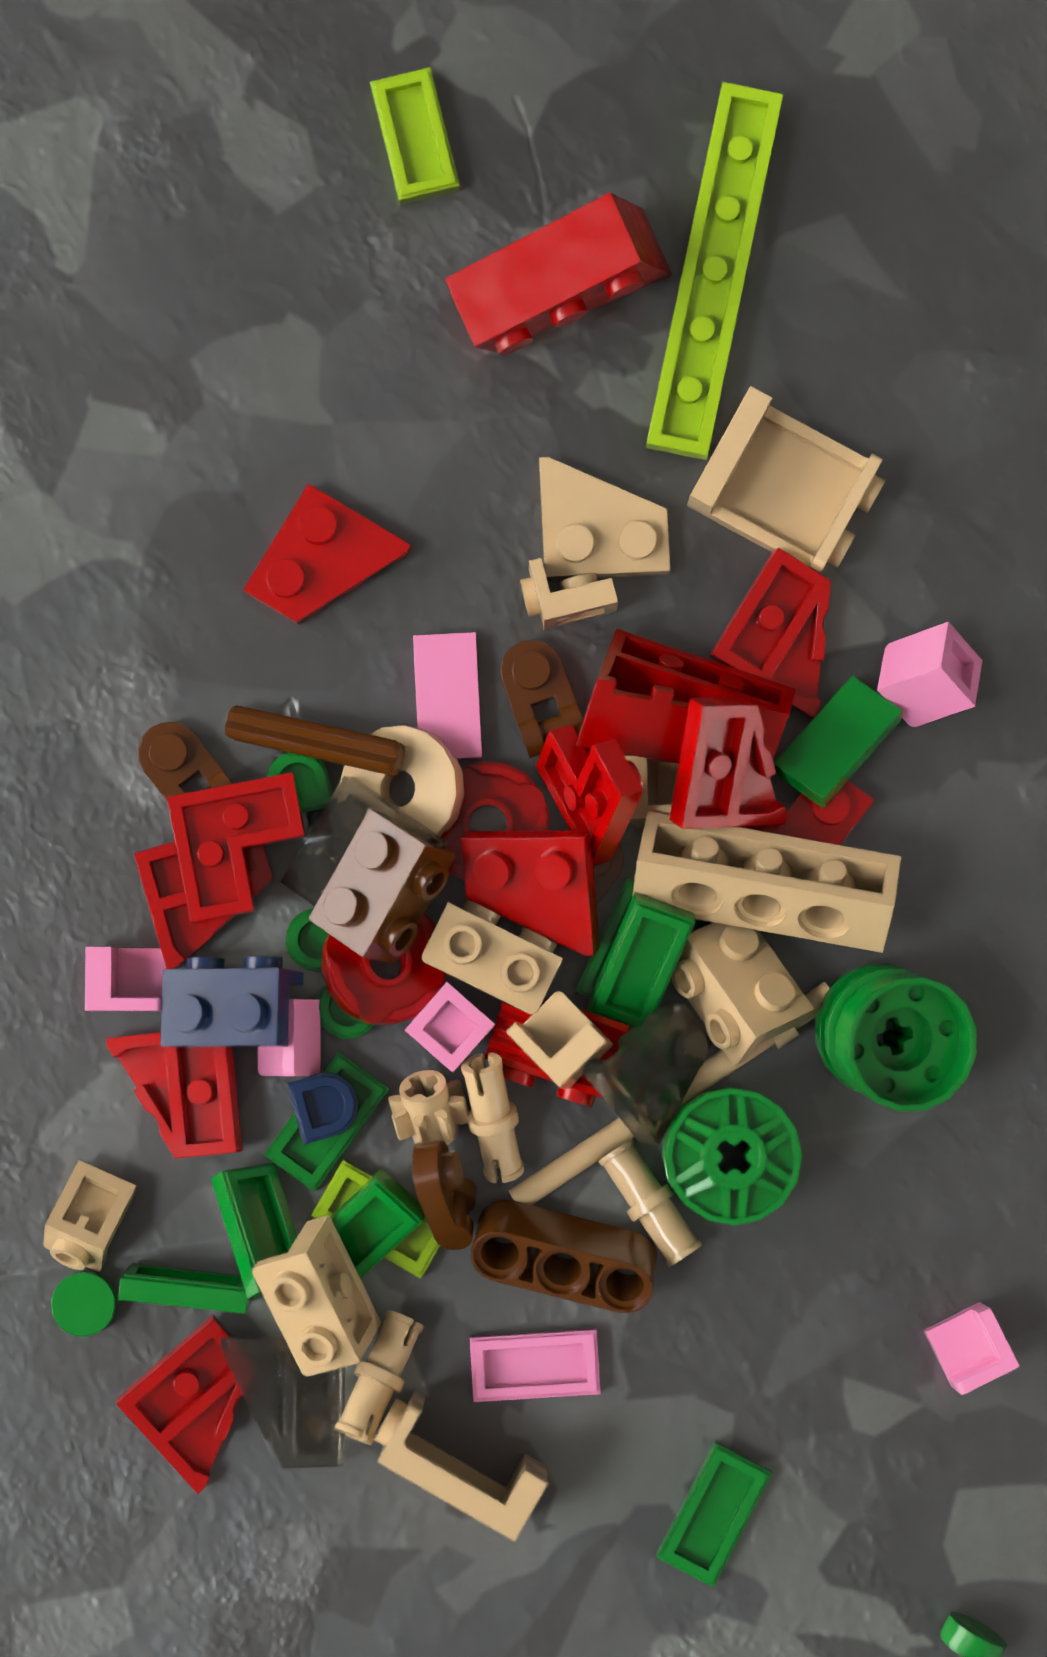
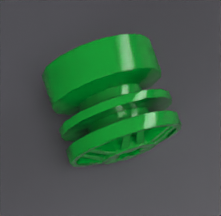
(920, 1057)
(692, 1155)

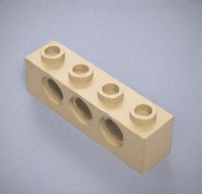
(770, 882)

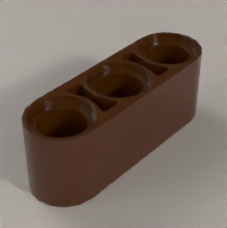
(587, 1278)

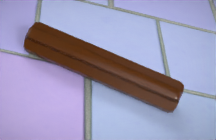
(315, 740)

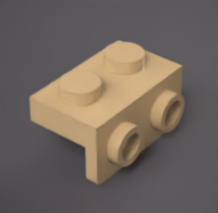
(491, 958)
(738, 988)

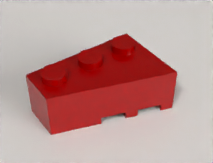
(558, 274)
(647, 694)

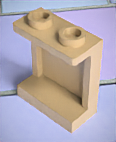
(785, 484)
(454, 1481)

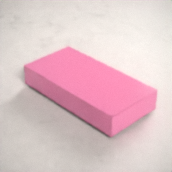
(449, 691)
(535, 1365)

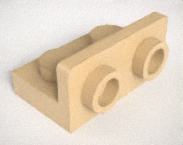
(318, 1300)

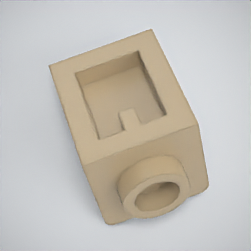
(578, 600)
(87, 1217)

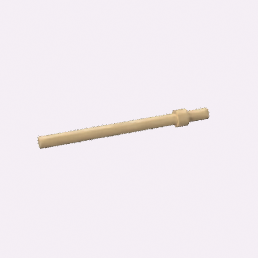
(616, 1132)

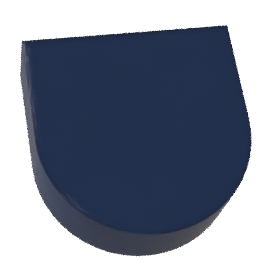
(323, 1105)

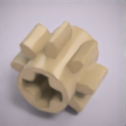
(428, 1107)

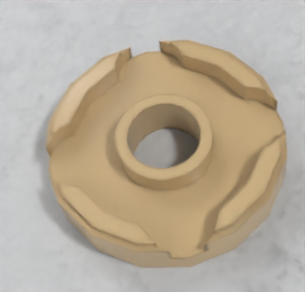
(435, 774)

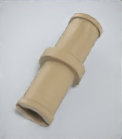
(492, 1117)
(650, 1203)
(379, 1377)

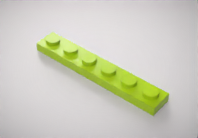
(714, 271)

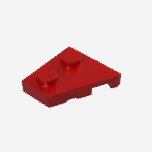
(321, 555)
(781, 629)
(724, 768)
(536, 882)
(168, 905)
(186, 1092)
(187, 1402)

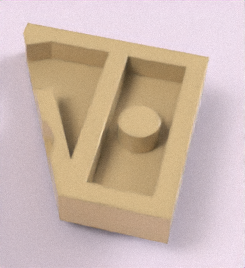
(598, 527)

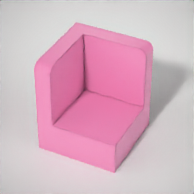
(930, 674)
(123, 979)
(450, 1027)
(304, 1044)
(971, 1348)

